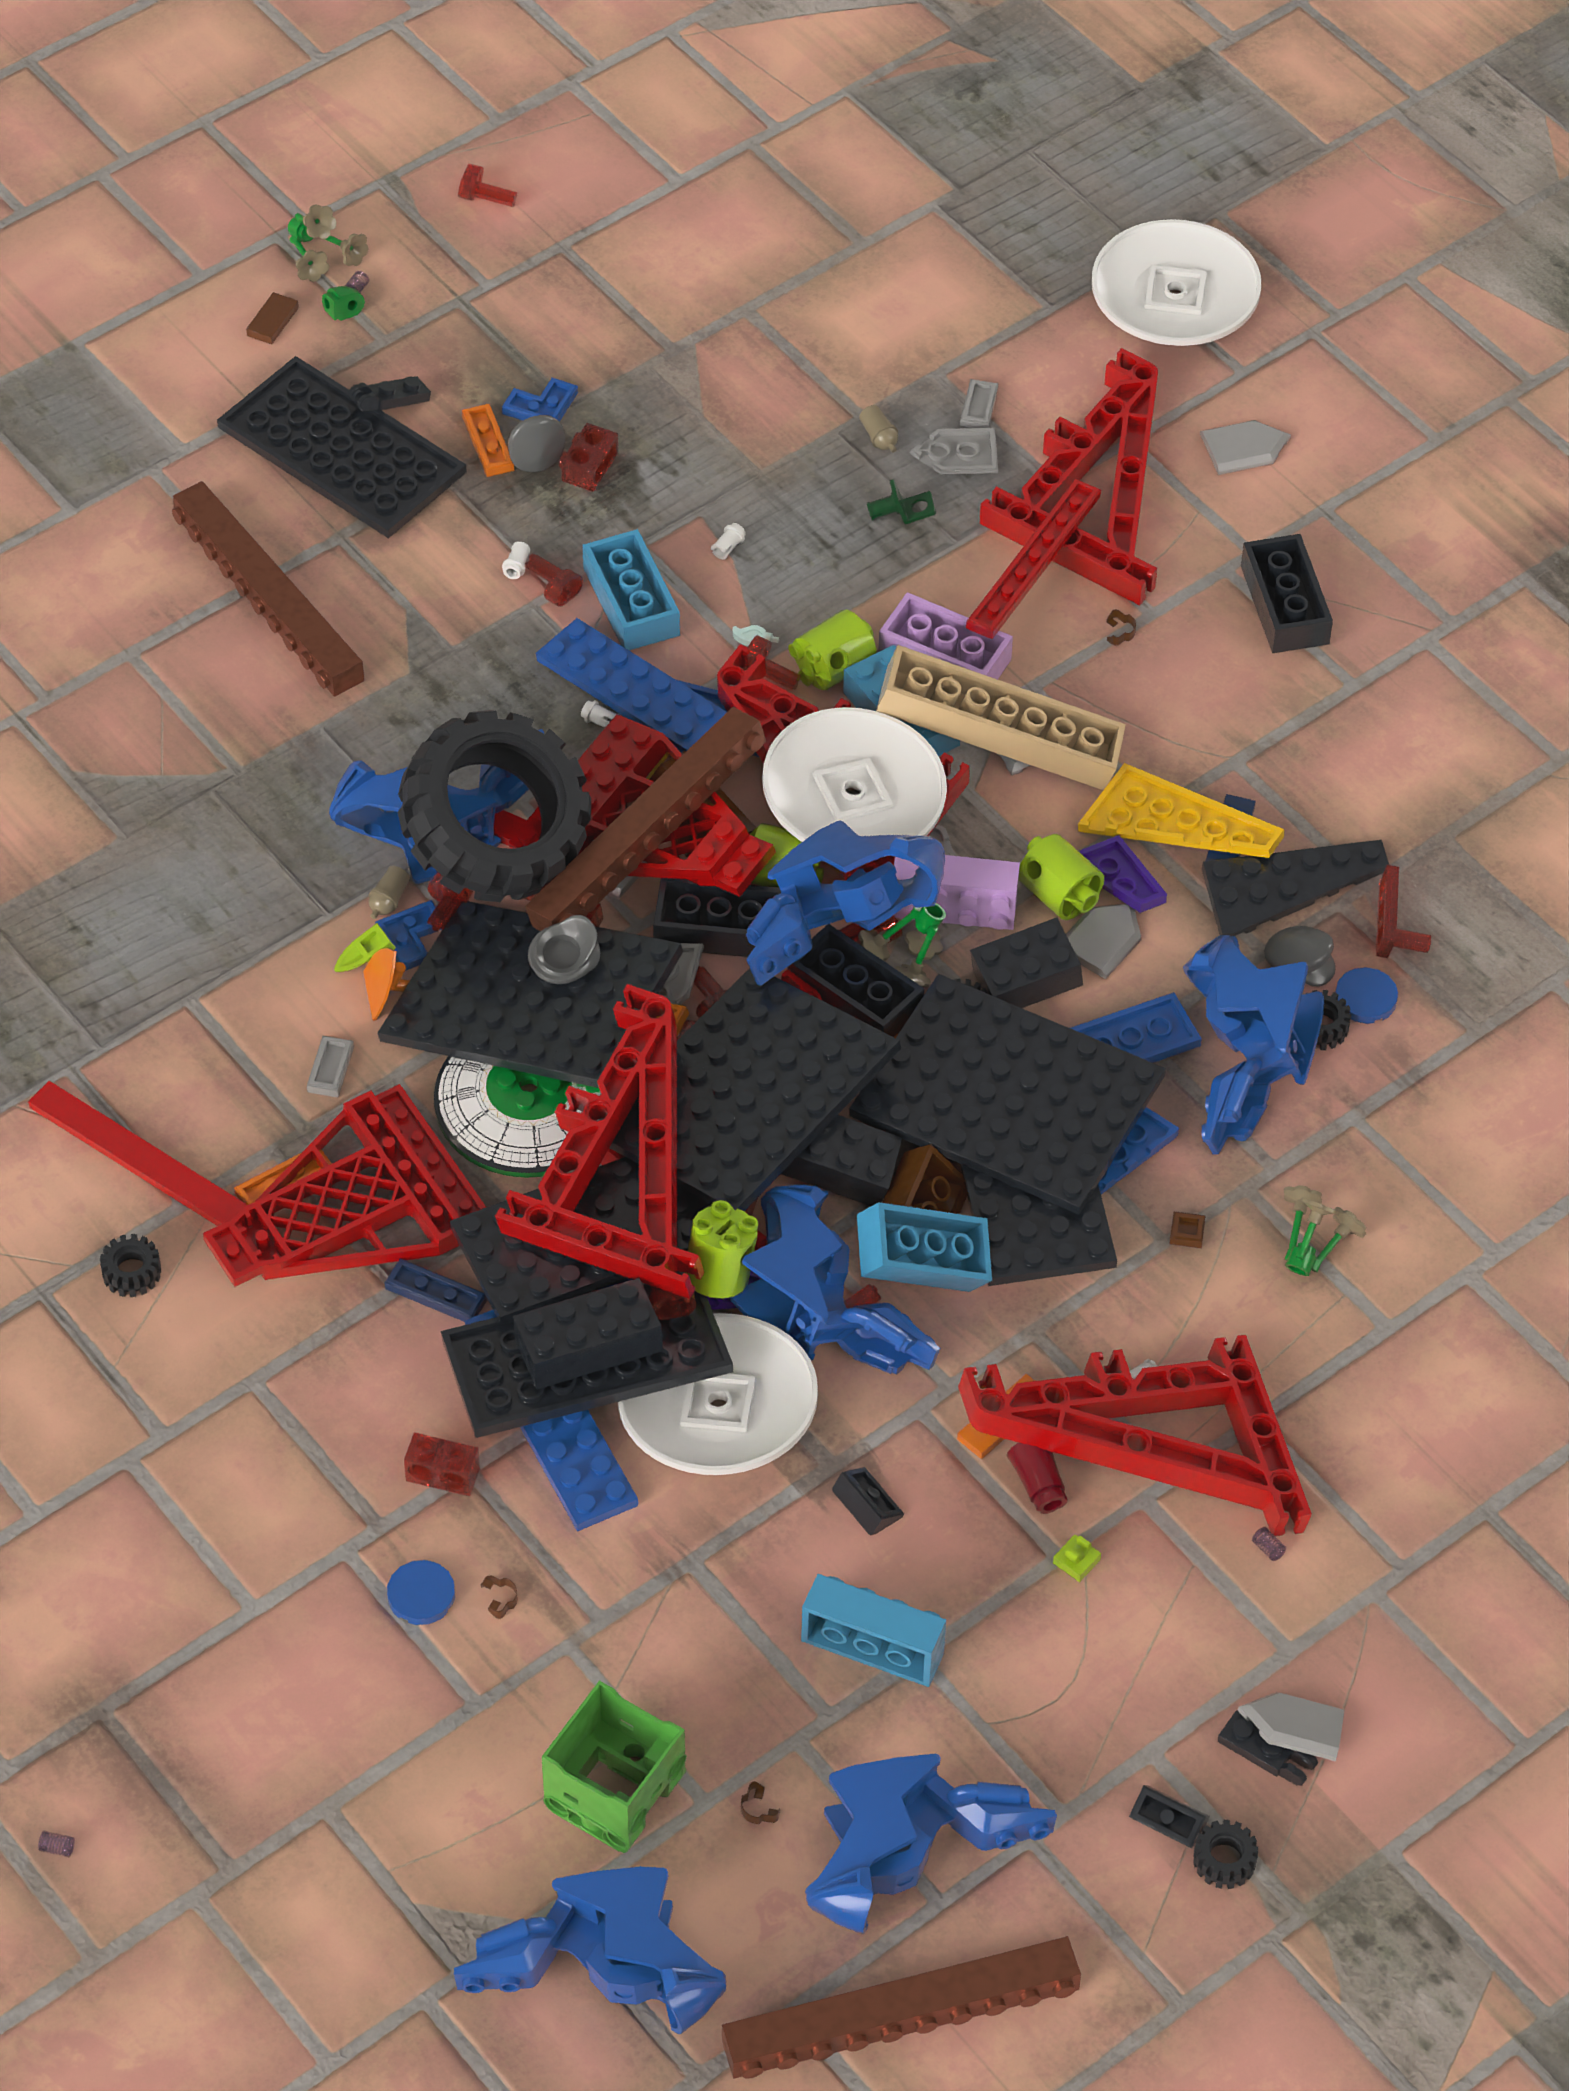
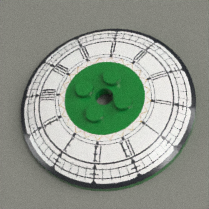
(496, 1121)

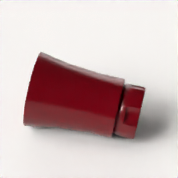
(1039, 1476)

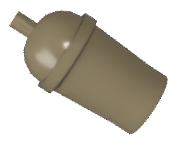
(881, 431)
(387, 893)

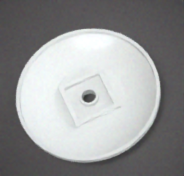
(1207, 265)
(861, 750)
(766, 1410)

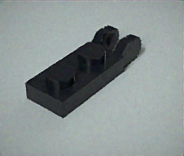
(389, 394)
(1244, 1739)

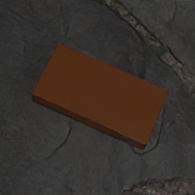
(272, 318)

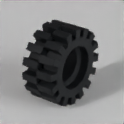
(1341, 1018)
(128, 1250)

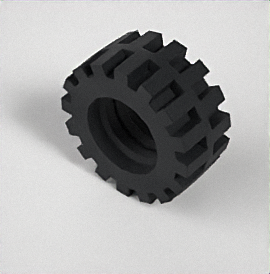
(1225, 1872)

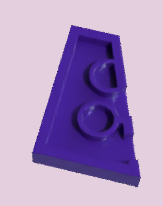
(1125, 874)

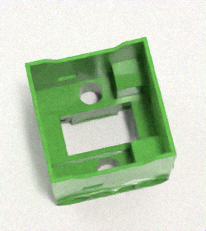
(600, 1735)

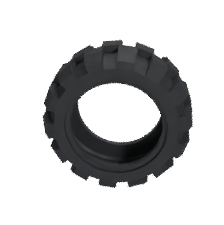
(530, 757)

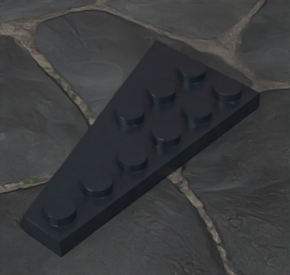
(1264, 889)

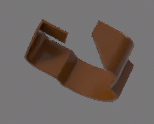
(1125, 619)
(488, 1582)
(773, 1815)

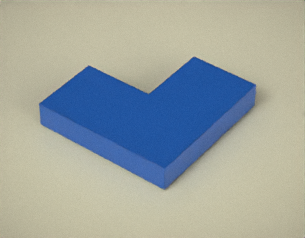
(552, 402)
(405, 932)

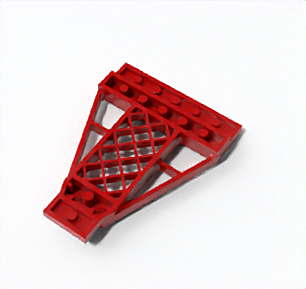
(617, 775)
(414, 1167)

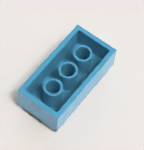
(631, 590)
(863, 688)
(924, 1247)
(873, 1629)

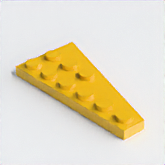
(1161, 812)

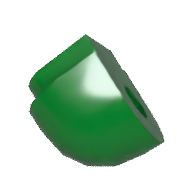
(343, 302)

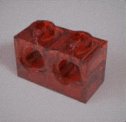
(589, 456)
(441, 1464)

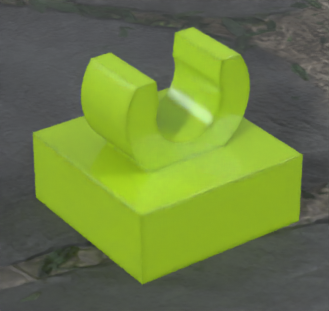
(1077, 1557)

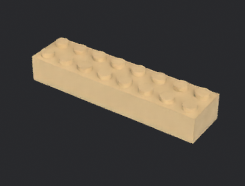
(1001, 717)

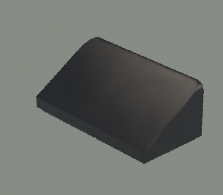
(866, 1500)
(1168, 1816)

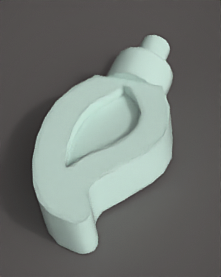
(746, 635)

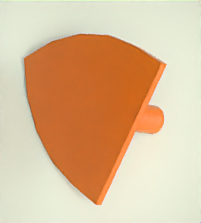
(381, 977)

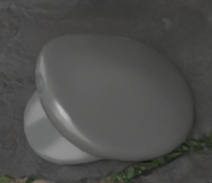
(536, 443)
(1303, 945)
(565, 950)

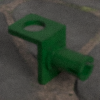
(896, 503)

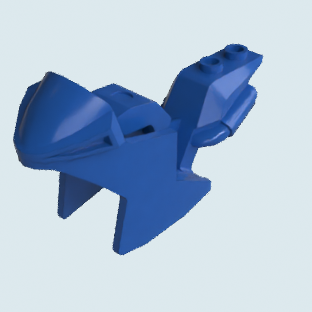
(363, 793)
(866, 899)
(1263, 1019)
(804, 1288)
(892, 1820)
(617, 1932)

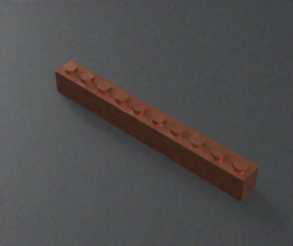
(268, 589)
(648, 820)
(900, 2008)

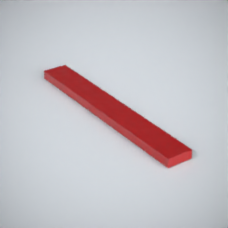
(1033, 559)
(135, 1154)

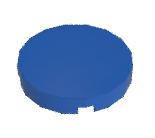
(1368, 994)
(421, 1592)

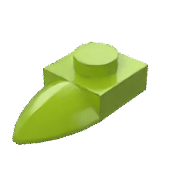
(363, 949)

